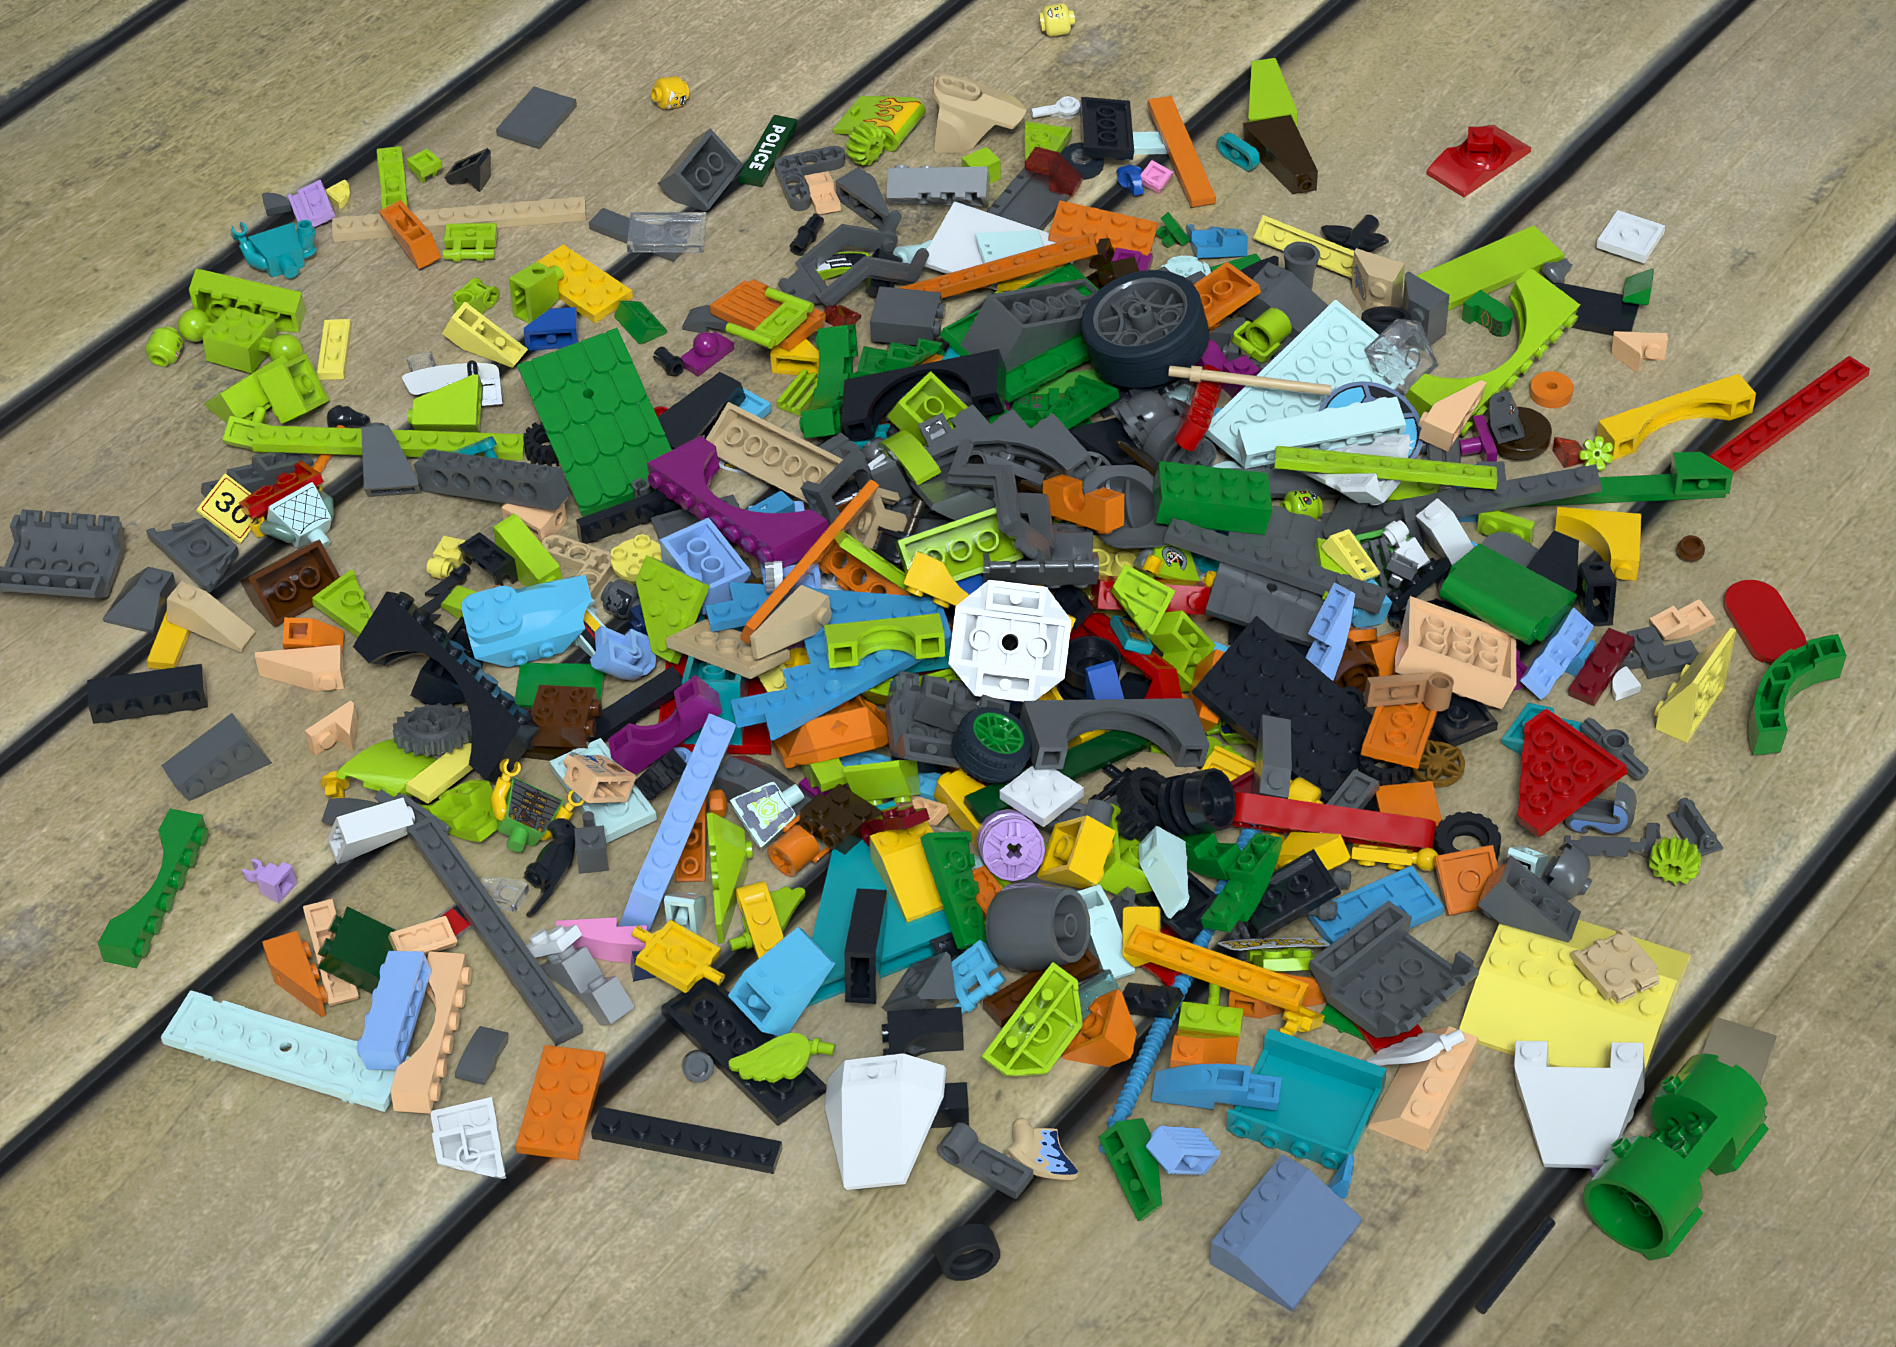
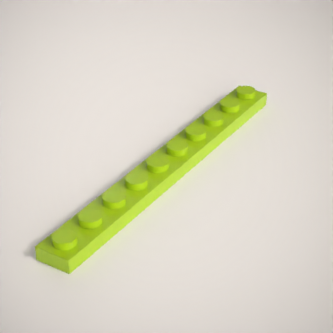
(349, 441)

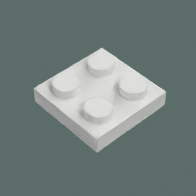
(1630, 236)
(1041, 794)

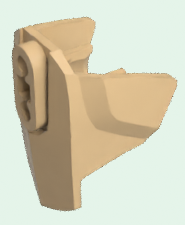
(970, 111)

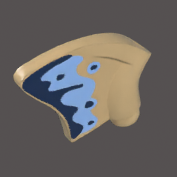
(1040, 1151)

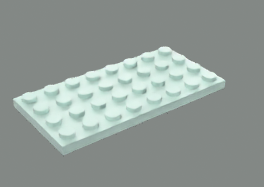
(1323, 353)

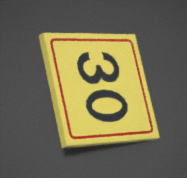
(223, 509)

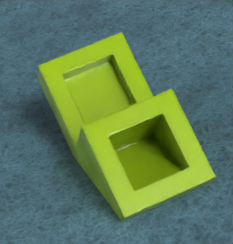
(825, 774)

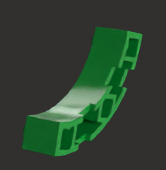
(836, 353)
(1786, 677)

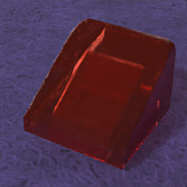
(841, 315)
(1567, 451)

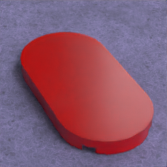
(1762, 620)

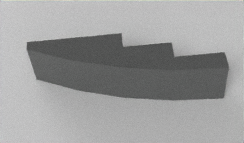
(261, 471)

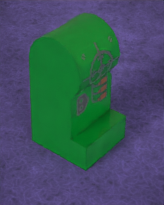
(1029, 404)

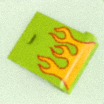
(891, 114)

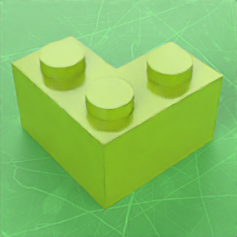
(1182, 645)

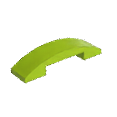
(392, 176)
(911, 455)

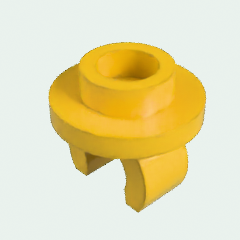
(333, 785)

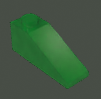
(1134, 1165)

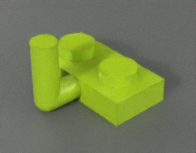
(240, 431)
(1211, 1016)

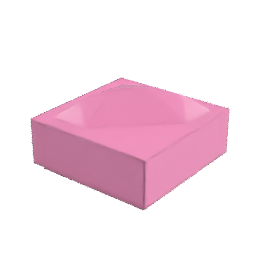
(1156, 176)

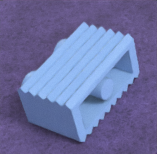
(1182, 1150)

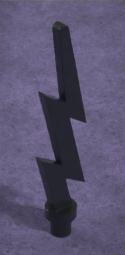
(443, 589)

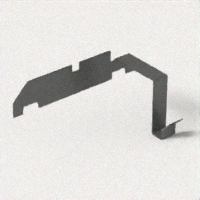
(1618, 845)

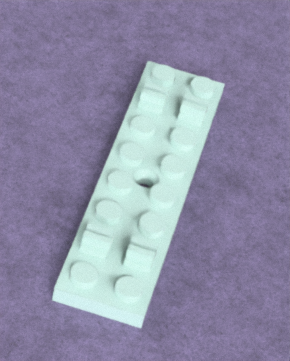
(255, 1043)

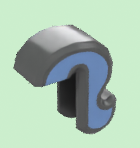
(1606, 815)

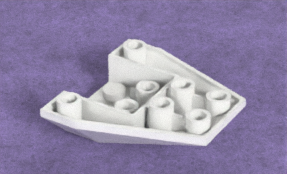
(881, 1116)

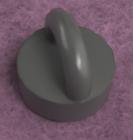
(697, 1065)

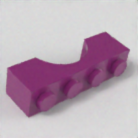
(639, 746)

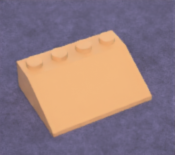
(1466, 649)

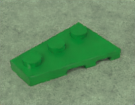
(1082, 401)

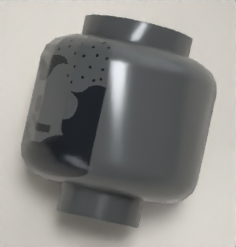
(619, 598)

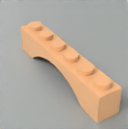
(418, 1078)

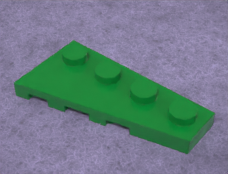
(953, 876)

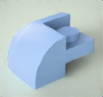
(623, 655)

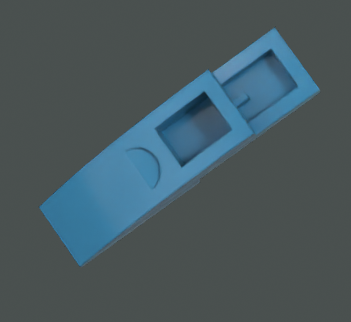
(1221, 1083)

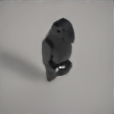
(551, 862)

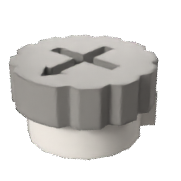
(773, 575)

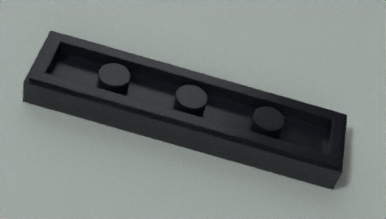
(637, 703)

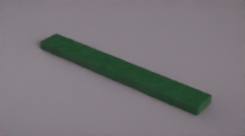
(1078, 763)

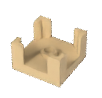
(874, 515)

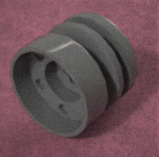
(1162, 446)

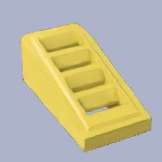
(1347, 552)

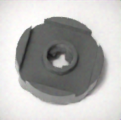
(1130, 423)

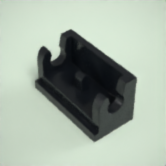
(490, 558)

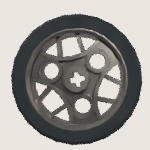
(1143, 327)

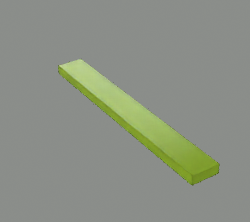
(1386, 467)

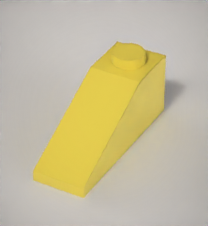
(482, 337)

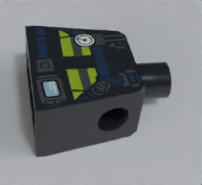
(1598, 582)

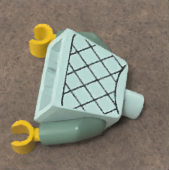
(298, 517)

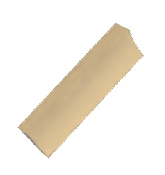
(769, 451)

